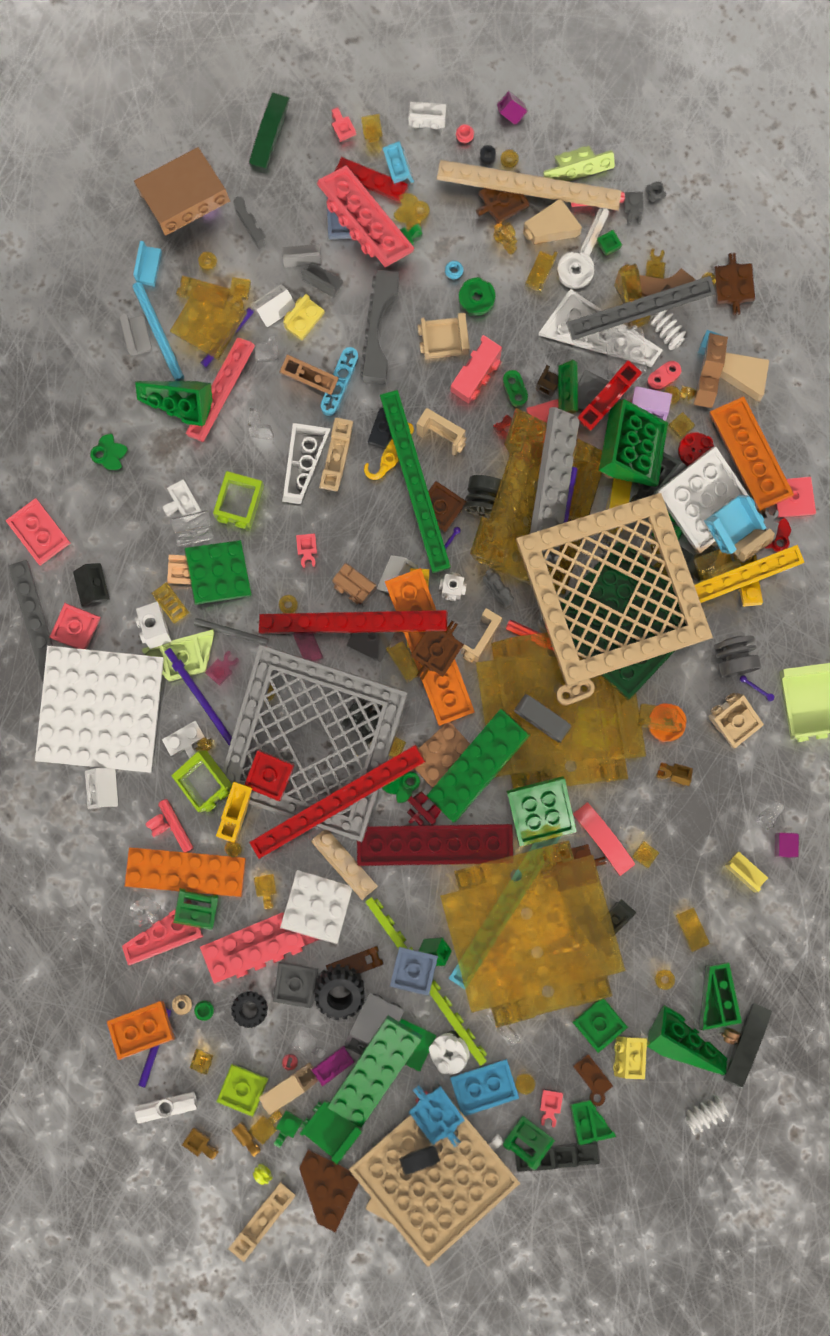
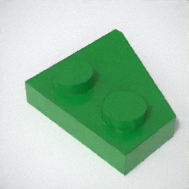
(588, 1123)

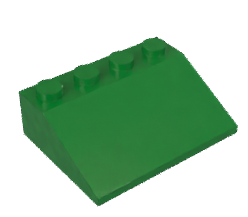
(633, 444)

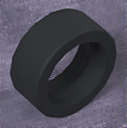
(419, 1160)

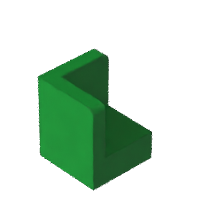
(436, 947)

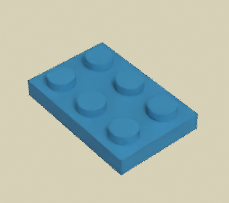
(484, 1087)

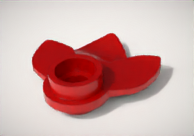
(782, 535)

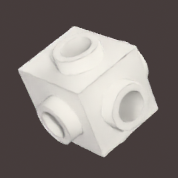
(450, 593)

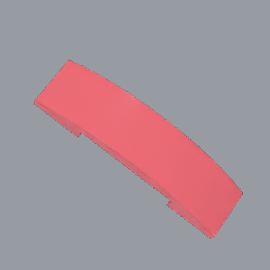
(604, 838)

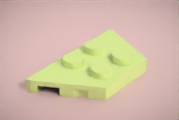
(192, 650)

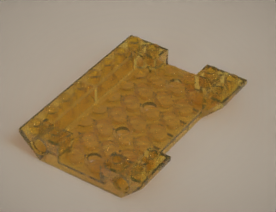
(516, 498)

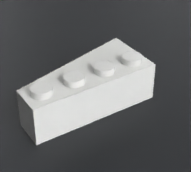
(304, 453)

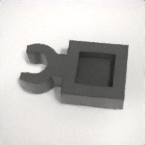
(633, 204)
(769, 521)

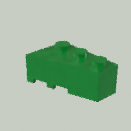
(719, 998)

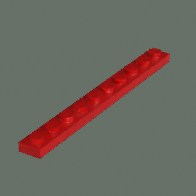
(353, 622)
(337, 801)

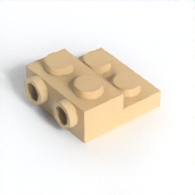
(735, 719)

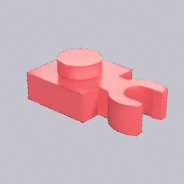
(307, 546)
(550, 1103)

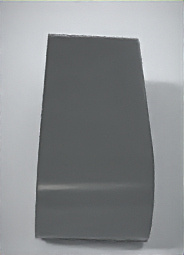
(542, 718)

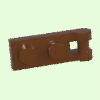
(359, 962)

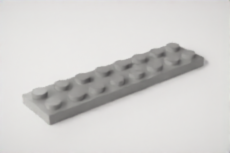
(555, 473)

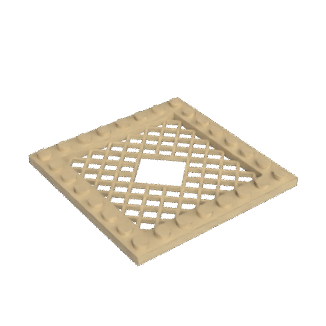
(548, 600)

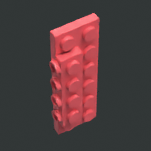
(364, 217)
(252, 948)

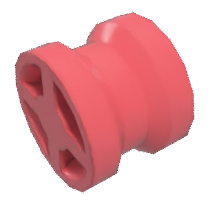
(157, 825)

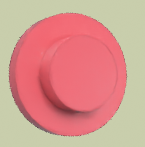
(464, 133)

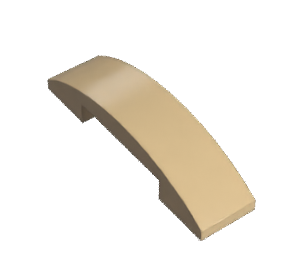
(337, 454)
(261, 1222)

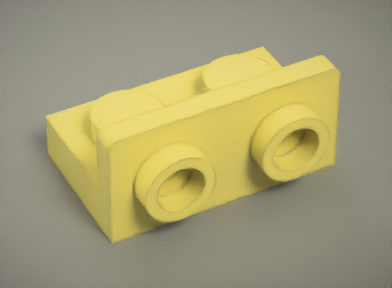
(303, 317)
(630, 1057)

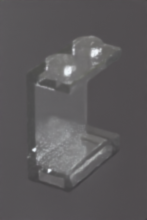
(625, 346)

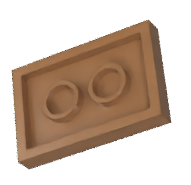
(441, 753)

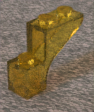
(629, 289)

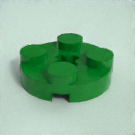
(473, 306)

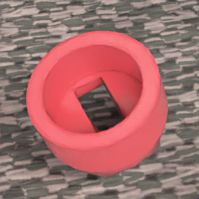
(294, 1063)

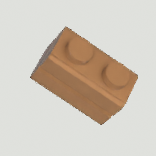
(353, 584)

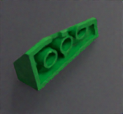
(178, 398)
(679, 1042)

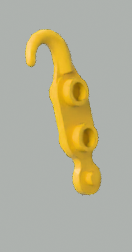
(388, 460)

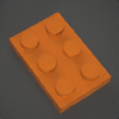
(140, 1030)

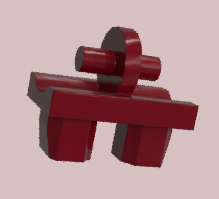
(417, 802)

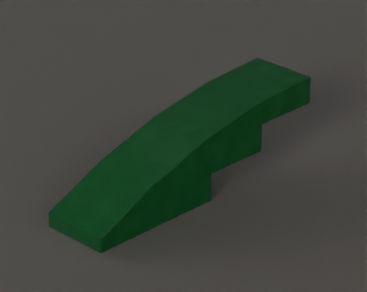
(269, 129)

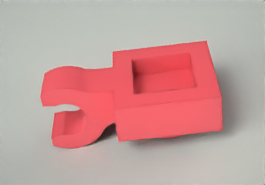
(342, 126)

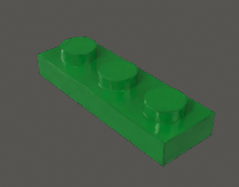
(568, 387)

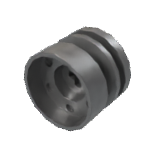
(737, 656)

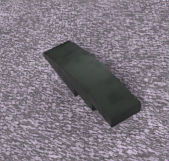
(748, 1045)
(563, 1157)

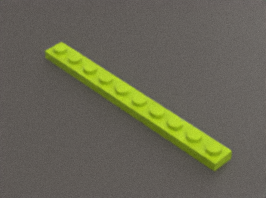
(443, 1002)

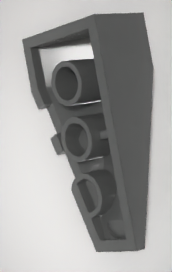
(669, 469)

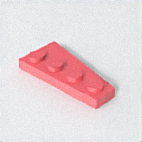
(160, 938)

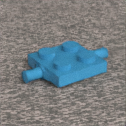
(436, 1115)

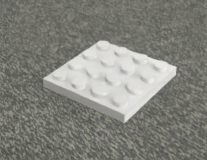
(700, 493)

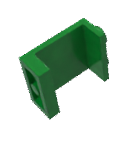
(330, 1131)

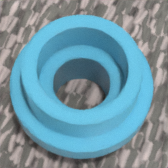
(454, 265)

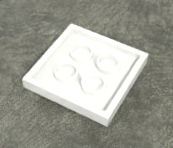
(316, 907)

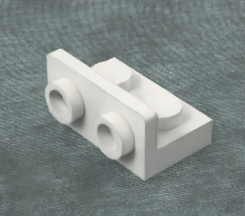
(427, 115)

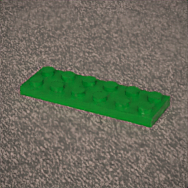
(478, 765)
(374, 1071)

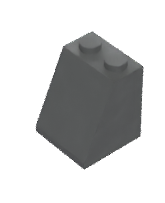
(369, 1020)

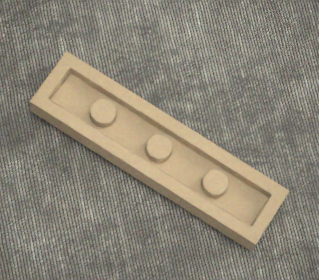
(344, 864)

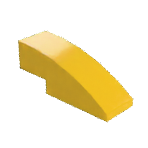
(234, 812)

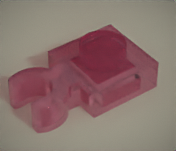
(219, 670)

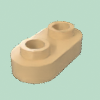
(575, 692)

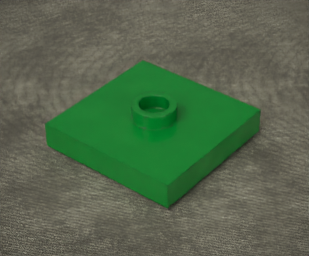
(600, 1024)
(421, 1052)

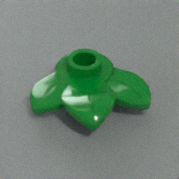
(111, 452)
(401, 788)

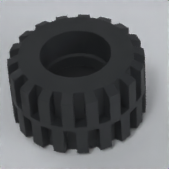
(339, 1006)

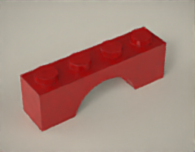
(609, 395)

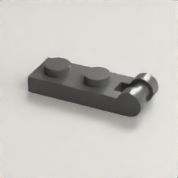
(249, 222)

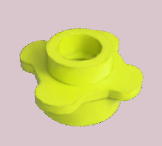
(262, 1174)

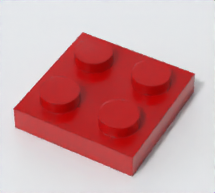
(269, 775)

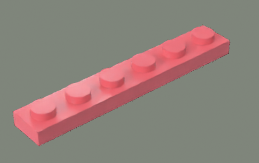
(223, 385)

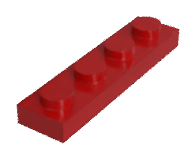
(375, 180)

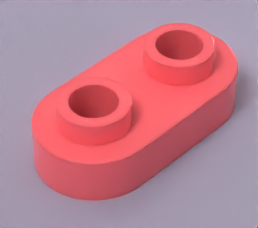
(665, 375)

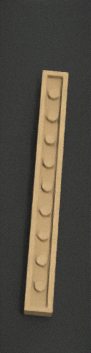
(529, 185)

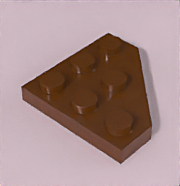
(328, 1188)

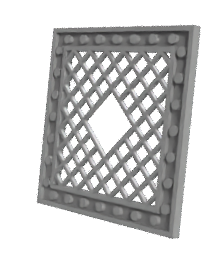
(256, 694)

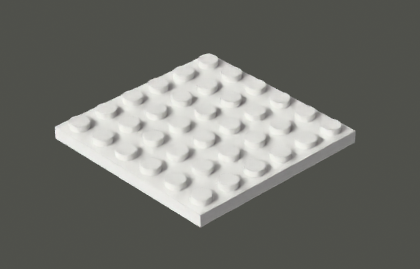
(99, 709)

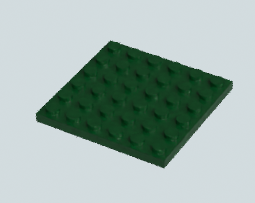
(615, 591)

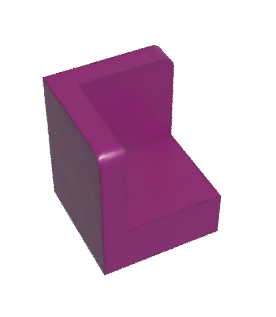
(512, 107)
(787, 845)

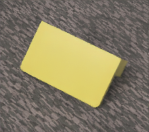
(746, 872)

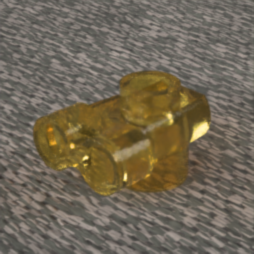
(506, 235)

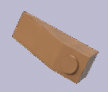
(308, 375)

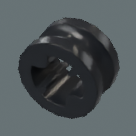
(487, 148)

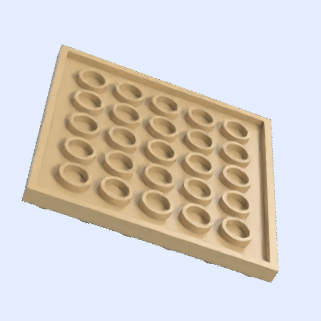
(441, 1201)

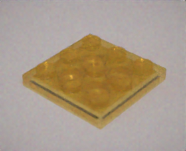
(208, 322)

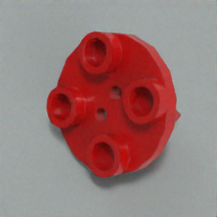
(695, 441)

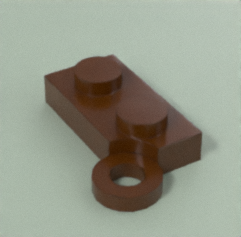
(593, 1078)

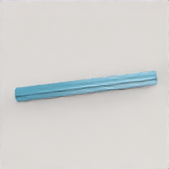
(158, 331)

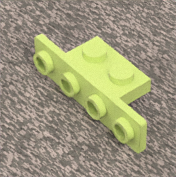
(580, 164)

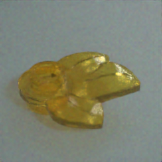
(408, 212)

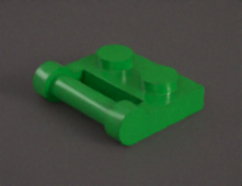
(195, 915)
(533, 1137)

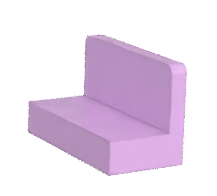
(652, 401)

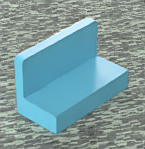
(398, 162)
(147, 264)

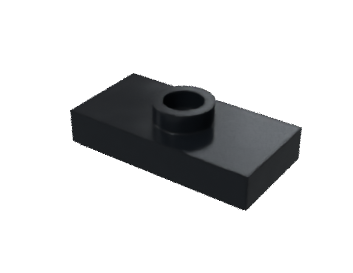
(380, 432)

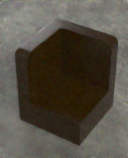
(547, 382)

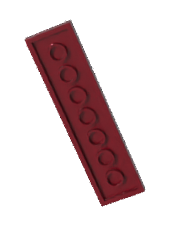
(434, 844)

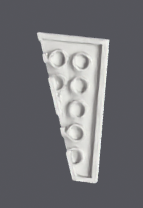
(575, 307)

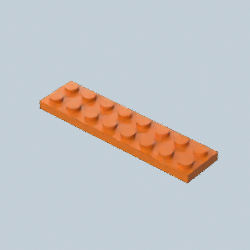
(446, 693)

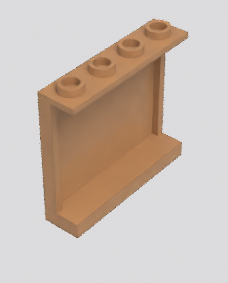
(182, 190)

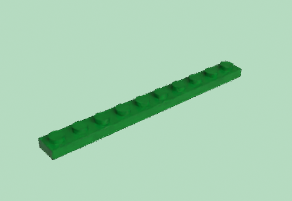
(415, 481)

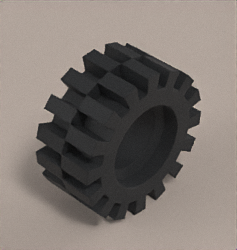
(240, 1018)

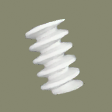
(668, 329)
(705, 1114)

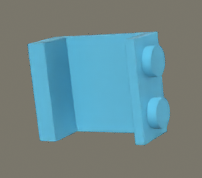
(734, 522)

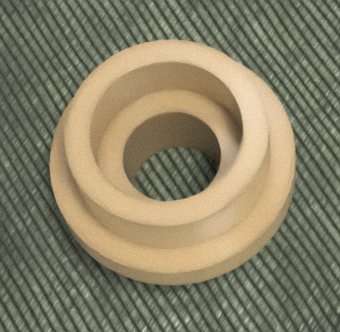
(188, 1004)

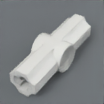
(178, 1104)

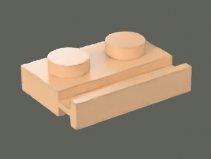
(178, 570)

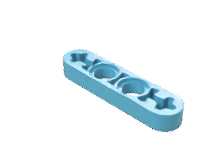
(342, 382)

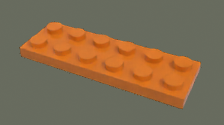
(751, 453)
(185, 870)

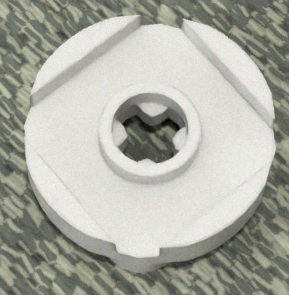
(575, 260)
(440, 1058)

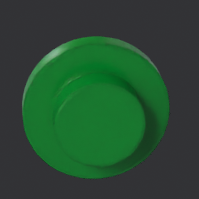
(204, 1010)

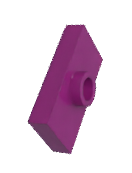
(332, 1066)

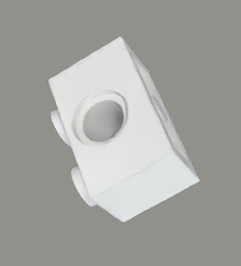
(157, 634)

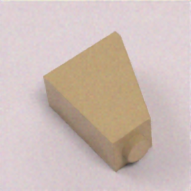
(552, 224)
(746, 374)
(288, 1089)

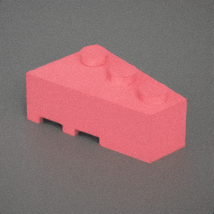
(477, 370)

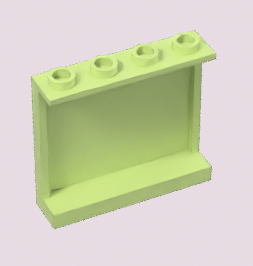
(807, 701)

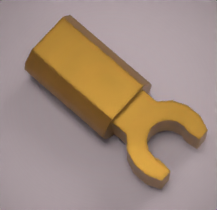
(246, 1138)

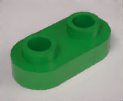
(515, 389)

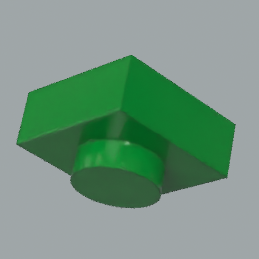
(609, 242)

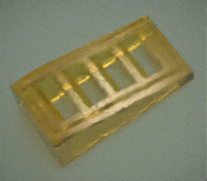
(155, 593)

